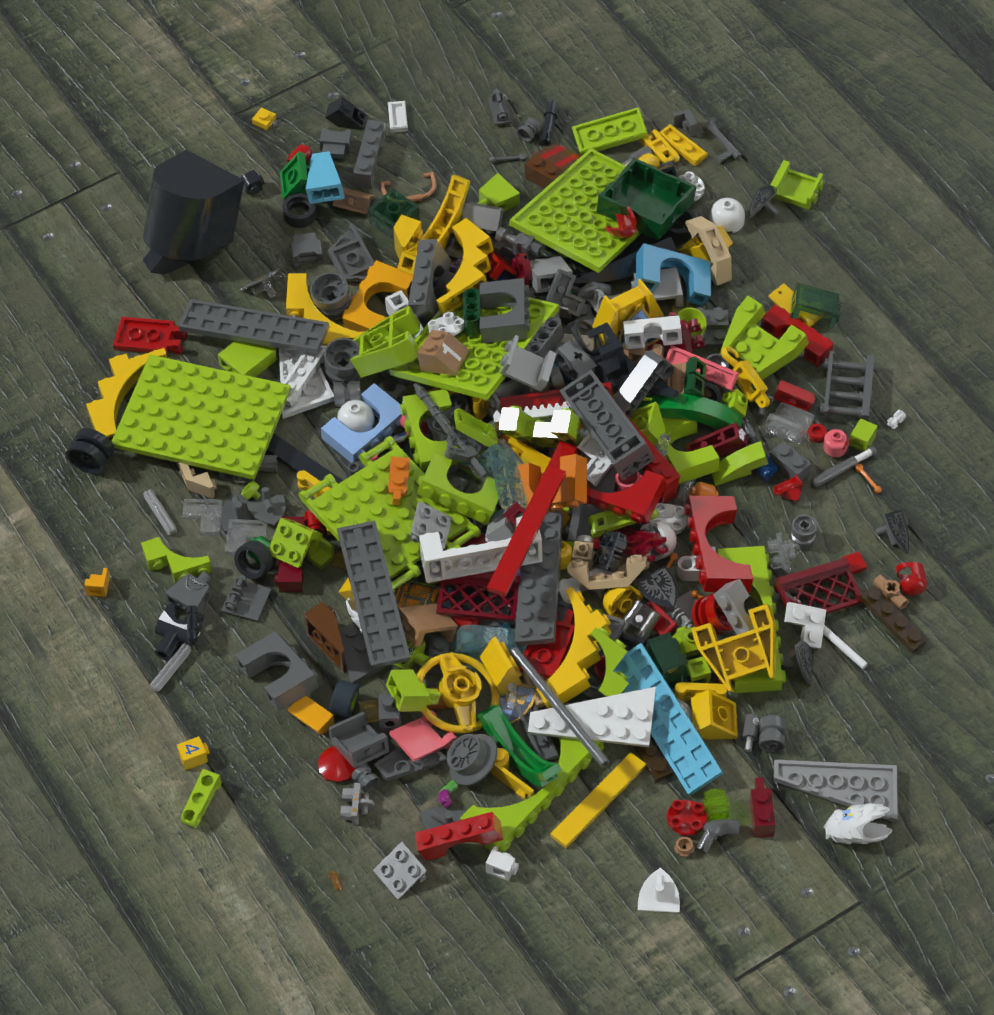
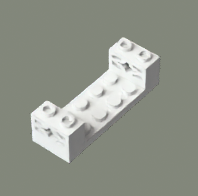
(468, 560)

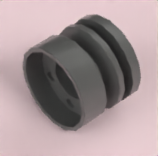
(331, 295)
(337, 361)

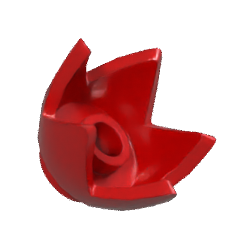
(626, 225)

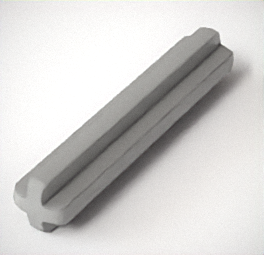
(160, 512)
(170, 668)

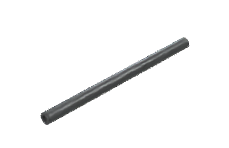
(559, 707)

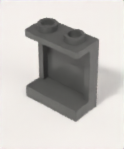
(358, 740)

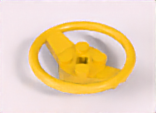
(460, 699)

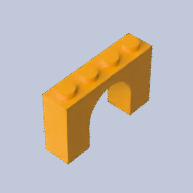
(379, 279)

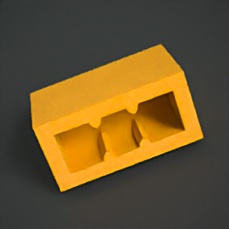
(312, 715)

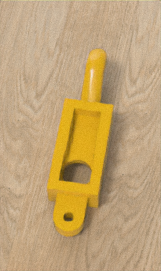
(746, 377)

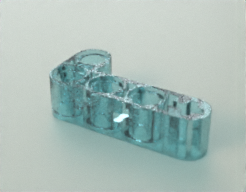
(503, 465)
(476, 638)

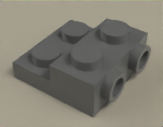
(716, 327)

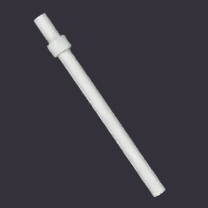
(839, 643)

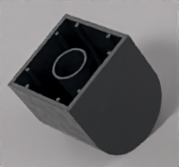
(191, 208)

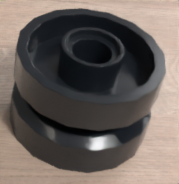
(90, 451)

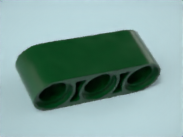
(472, 311)

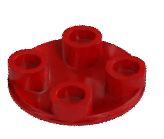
(334, 766)
(686, 817)

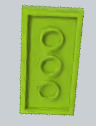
(610, 131)

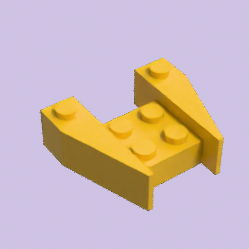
(621, 307)
(743, 652)

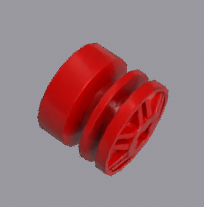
(708, 611)

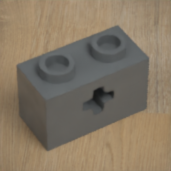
(573, 360)

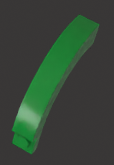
(696, 409)
(520, 755)

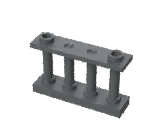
(864, 382)

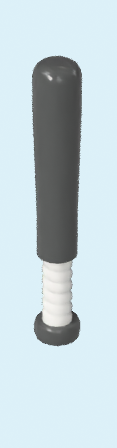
(840, 468)

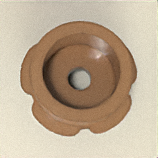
(684, 841)

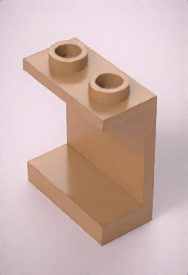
(422, 620)

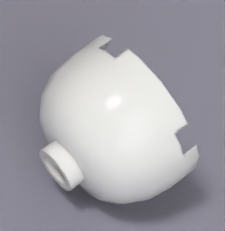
(728, 213)
(356, 416)
(665, 531)

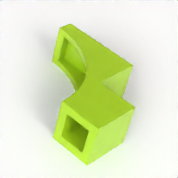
(159, 556)
(613, 651)

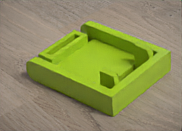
(475, 428)

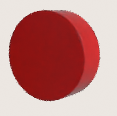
(817, 433)

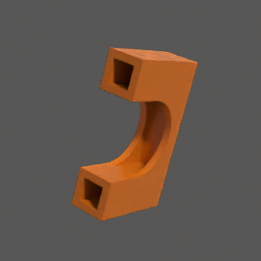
(573, 488)

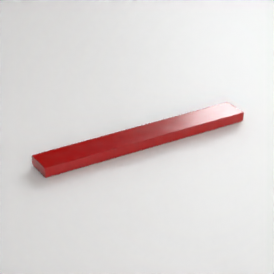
(526, 531)

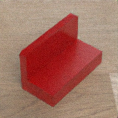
(497, 265)
(794, 396)

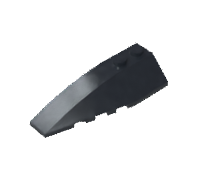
(622, 265)

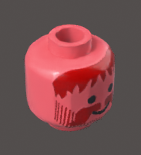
(836, 443)

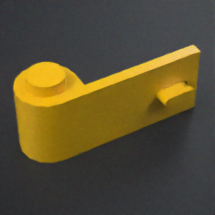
(784, 301)
(501, 772)

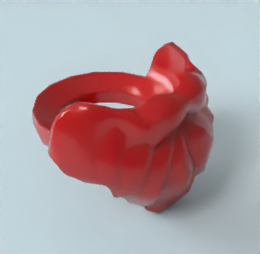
(789, 489)

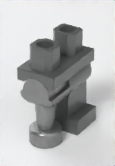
(510, 245)

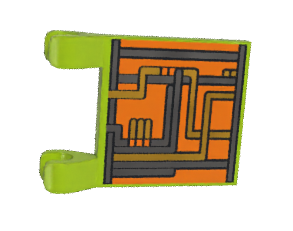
(415, 594)

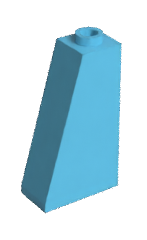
(323, 180)

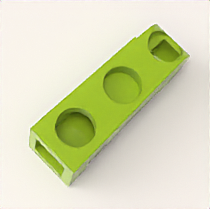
(200, 798)

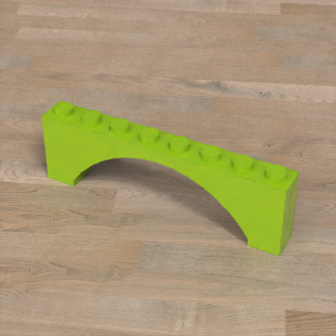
(763, 594)
(519, 815)

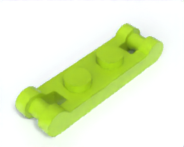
(611, 522)

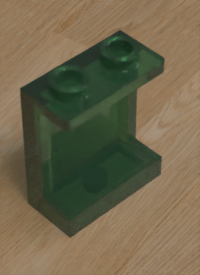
(815, 302)

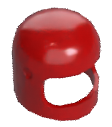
(916, 582)

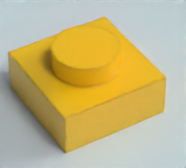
(264, 118)

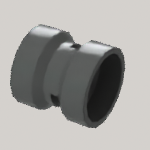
(527, 131)
(364, 776)

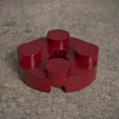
(523, 268)

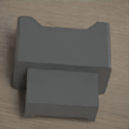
(336, 142)
(306, 249)

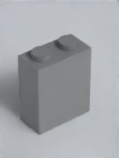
(544, 272)

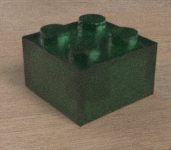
(389, 209)
(668, 658)

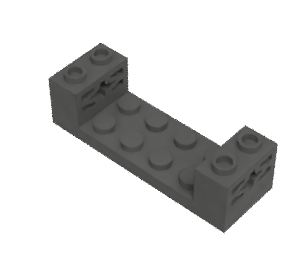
(607, 424)

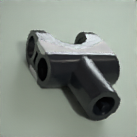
(173, 631)

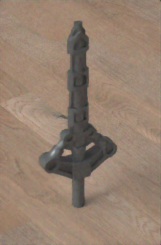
(462, 453)

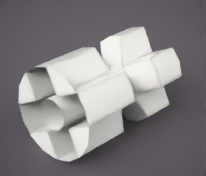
(898, 417)

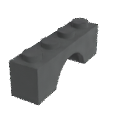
(366, 161)

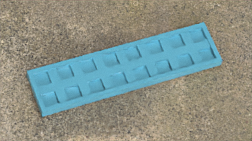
(670, 723)

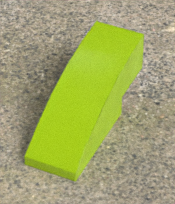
(740, 463)

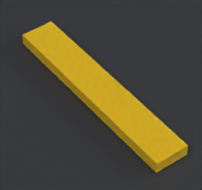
(598, 800)

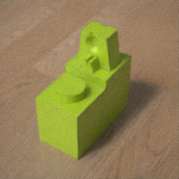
(409, 692)

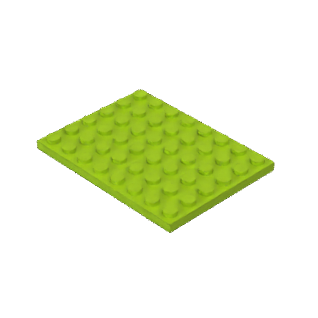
(567, 215)
(481, 369)
(201, 416)

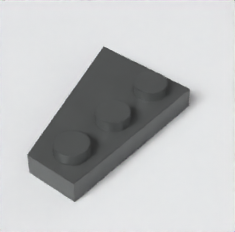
(399, 764)

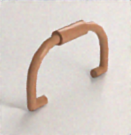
(415, 198)

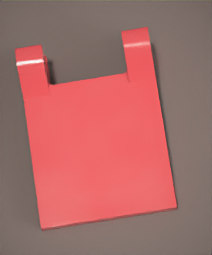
(420, 739)

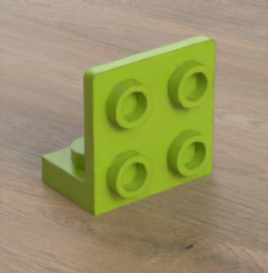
(292, 541)

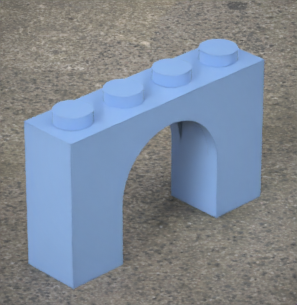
(352, 443)

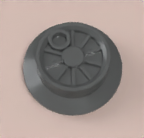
(471, 758)

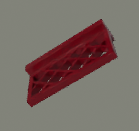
(818, 574)
(477, 581)

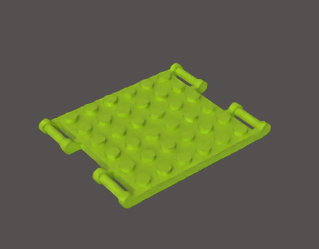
(366, 499)

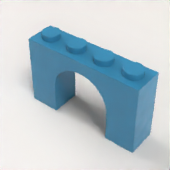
(693, 270)

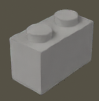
(484, 216)

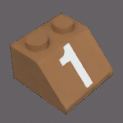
(442, 353)

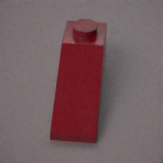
(724, 440)

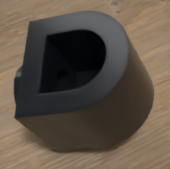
(252, 182)

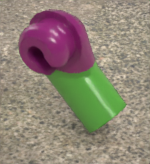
(444, 794)

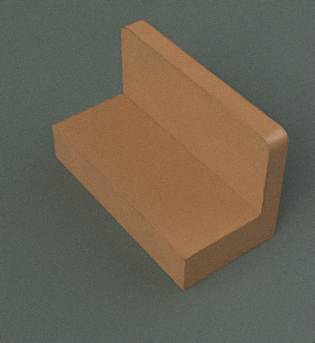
(354, 201)

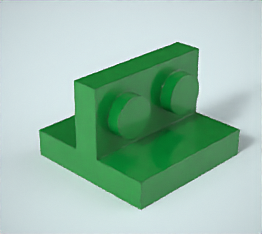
(294, 176)

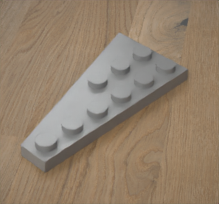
(842, 782)

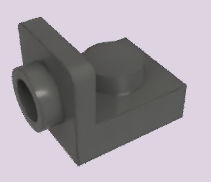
(687, 120)

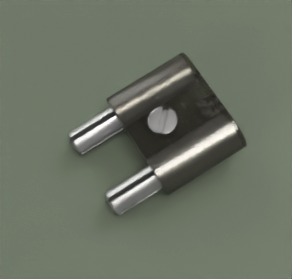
(641, 617)

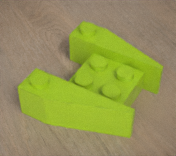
(388, 343)
(758, 346)
(537, 433)

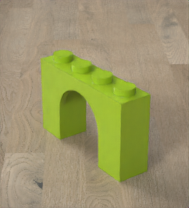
(415, 413)
(689, 464)
(438, 489)

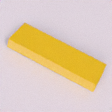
(683, 145)

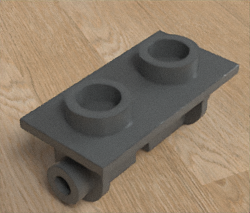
(499, 108)

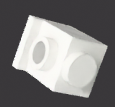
(501, 864)

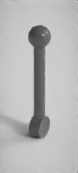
(522, 157)

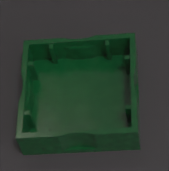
(651, 195)

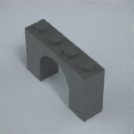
(430, 262)
(505, 294)
(275, 651)

